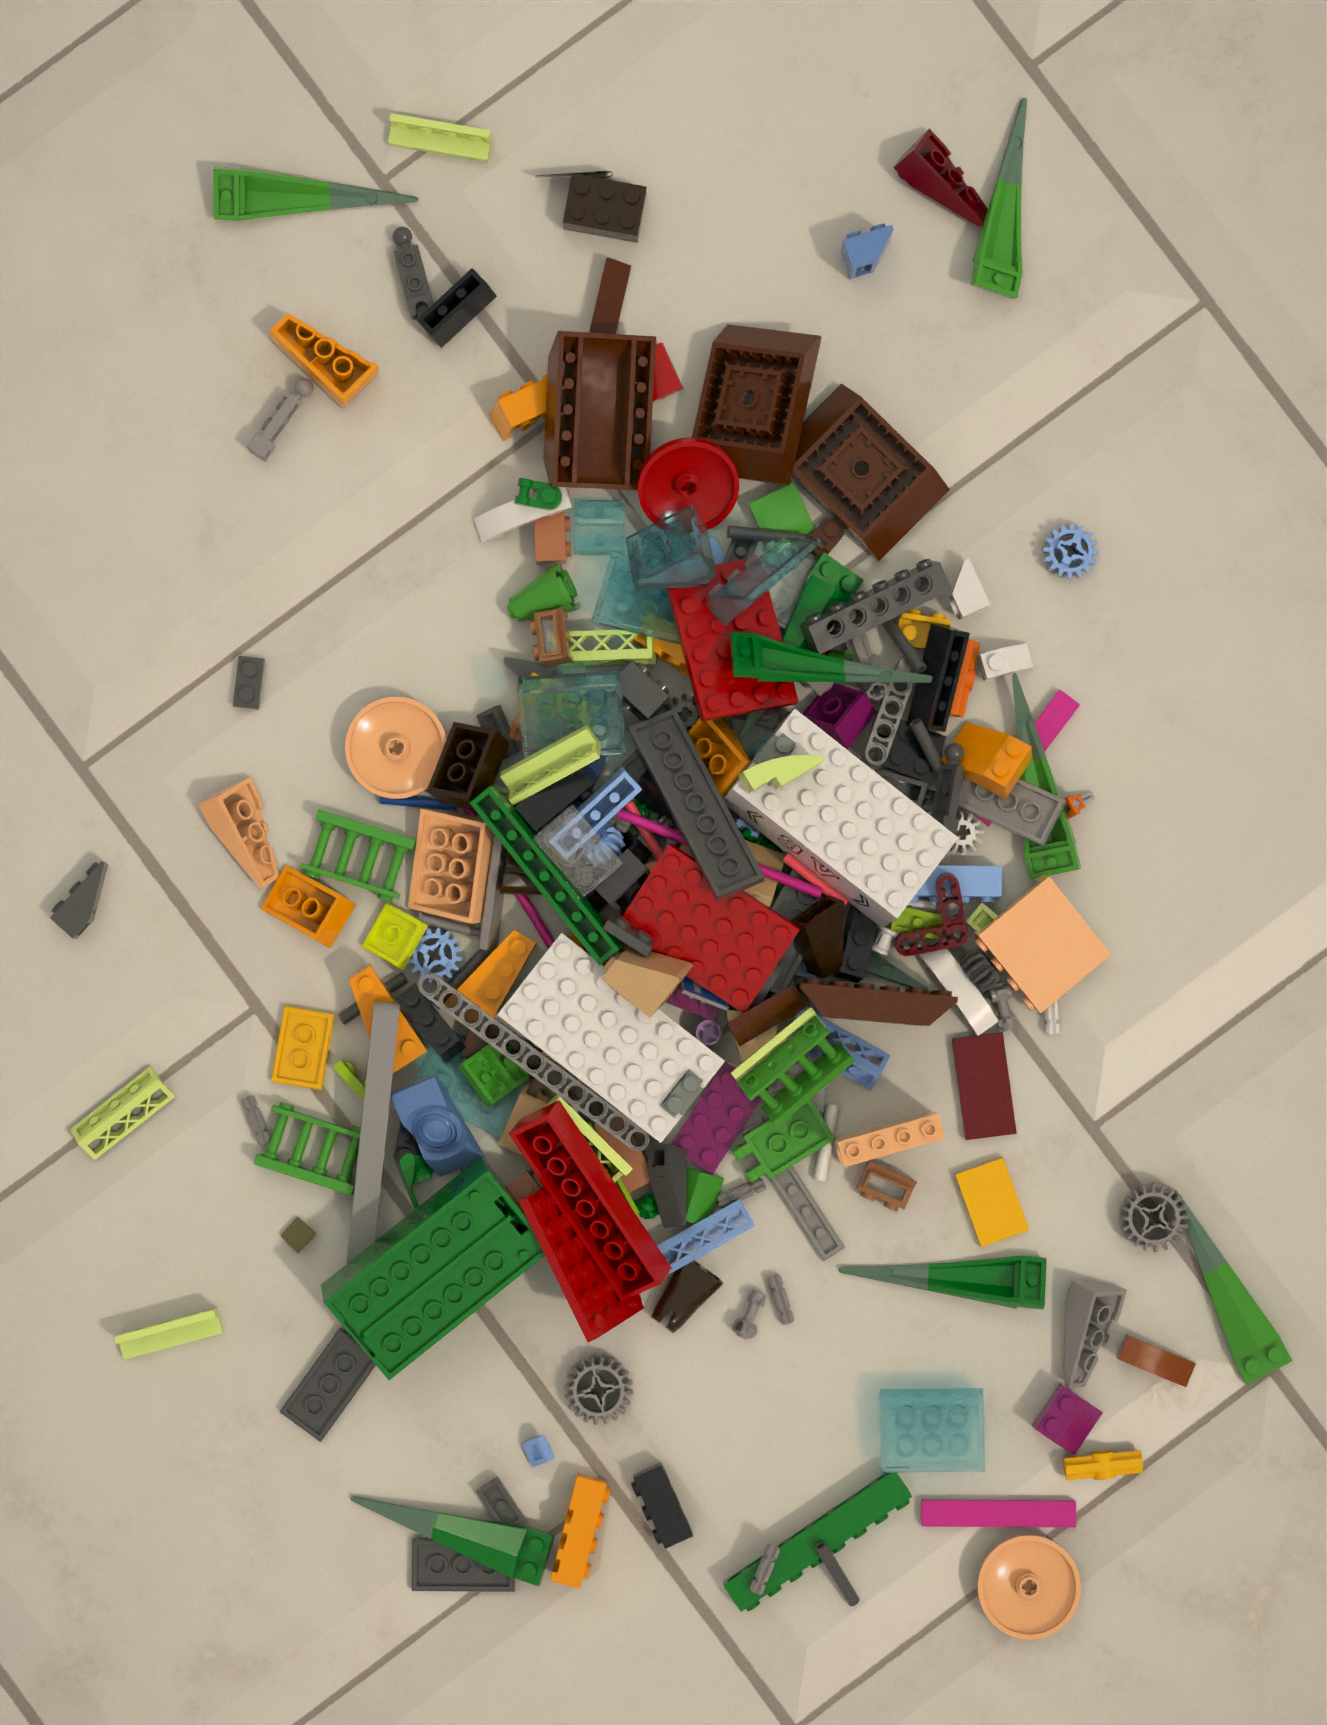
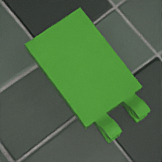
(786, 1145)

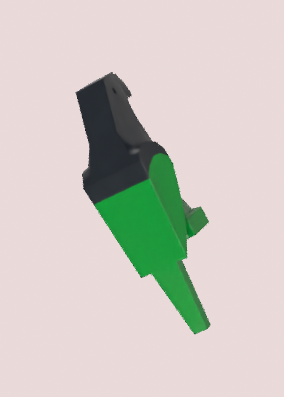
(410, 1162)

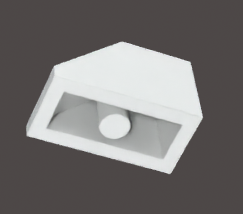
(968, 594)
(1005, 661)

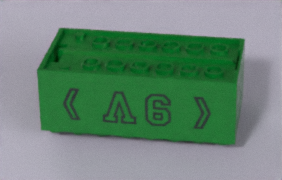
(433, 1268)

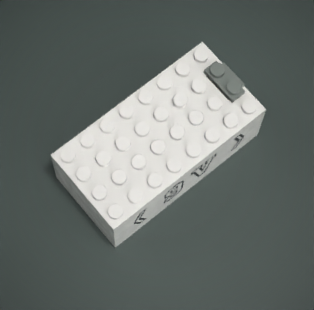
(844, 822)
(633, 1061)

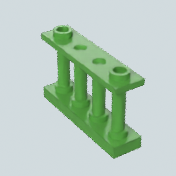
(353, 830)
(807, 1083)
(294, 1168)

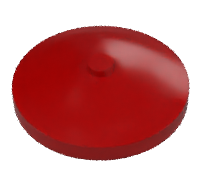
(688, 474)

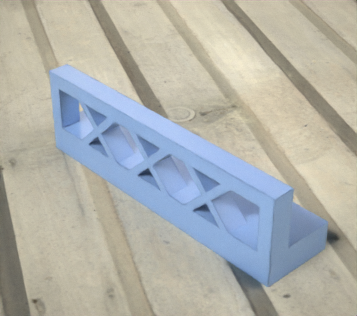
(861, 1069)
(703, 1233)

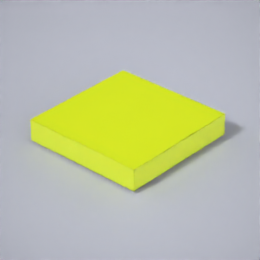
(394, 936)

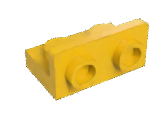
(917, 627)

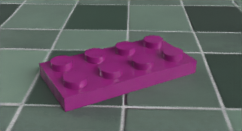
(715, 1120)

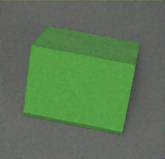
(701, 1194)

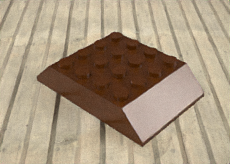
(598, 409)

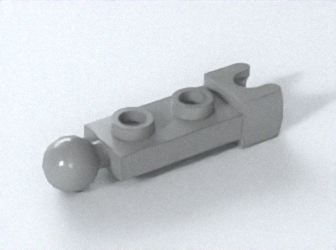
(262, 444)

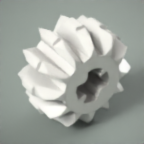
(971, 834)

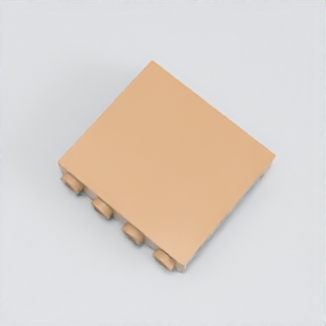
(1042, 945)
(889, 1138)

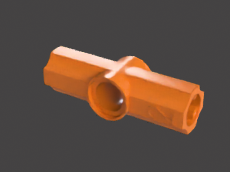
(965, 680)

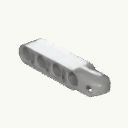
(886, 721)

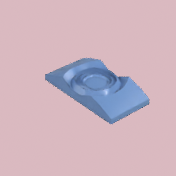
(436, 1125)

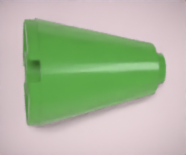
(546, 592)

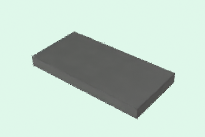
(329, 1385)
(444, 1569)

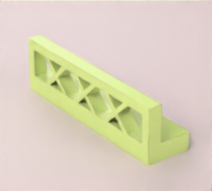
(439, 137)
(608, 657)
(551, 764)
(757, 1057)
(118, 1110)
(602, 1147)
(169, 1333)

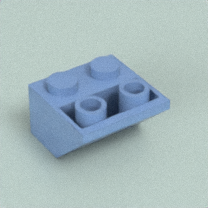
(864, 251)

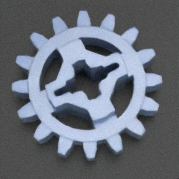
(1060, 547)
(446, 962)

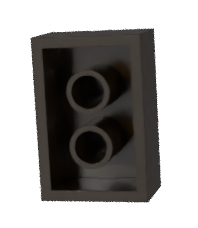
(604, 207)
(467, 764)

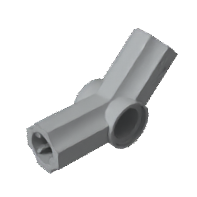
(862, 654)

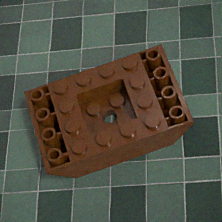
(780, 373)
(885, 501)
(873, 1005)

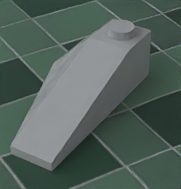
(1088, 1315)

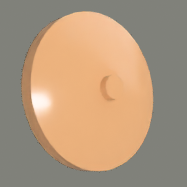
(394, 747)
(1029, 1586)

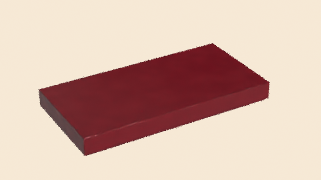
(984, 1086)

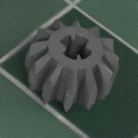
(685, 705)
(980, 970)

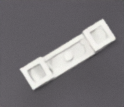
(511, 516)
(954, 979)

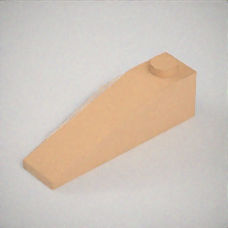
(238, 823)

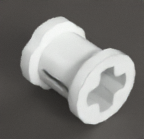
(883, 940)

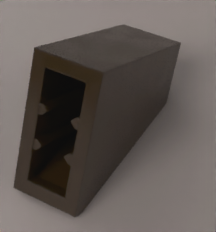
(822, 936)

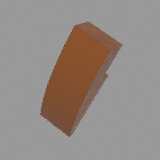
(1155, 1360)

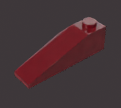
(933, 174)

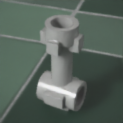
(1000, 994)
(744, 1327)

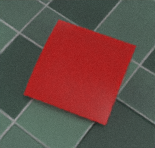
(665, 377)

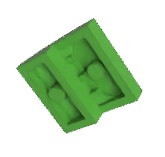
(782, 511)
(493, 1074)

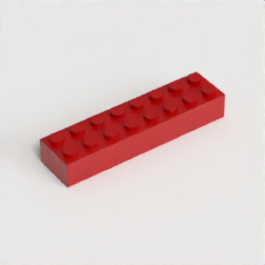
(590, 1200)

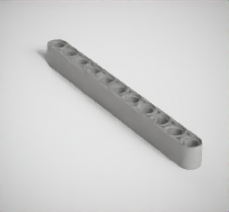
(540, 1073)
(373, 1127)

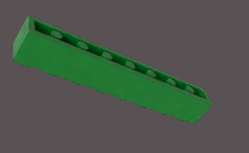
(546, 876)
(834, 1527)

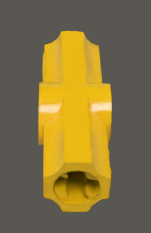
(1103, 1465)

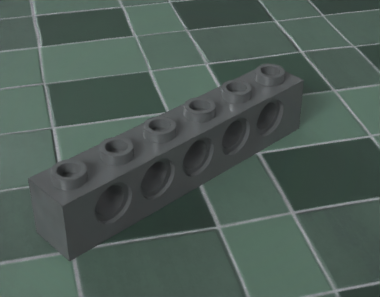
(932, 585)

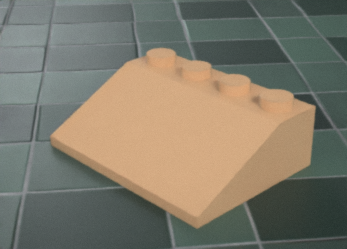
(451, 865)

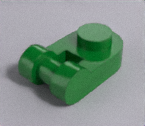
(546, 498)

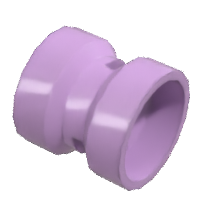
(707, 1035)

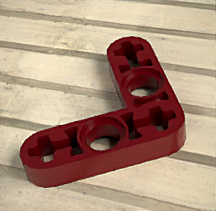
(949, 923)

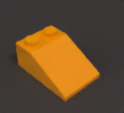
(719, 751)
(992, 758)
(308, 906)

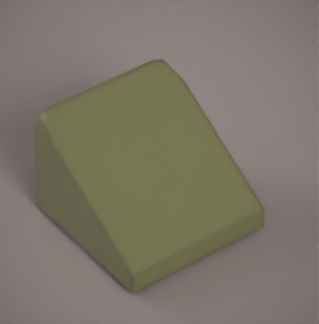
(298, 1234)

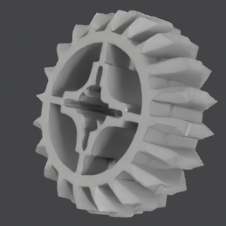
(1142, 1235)
(610, 1387)

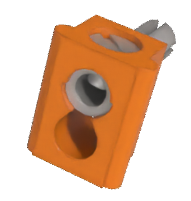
(1076, 803)

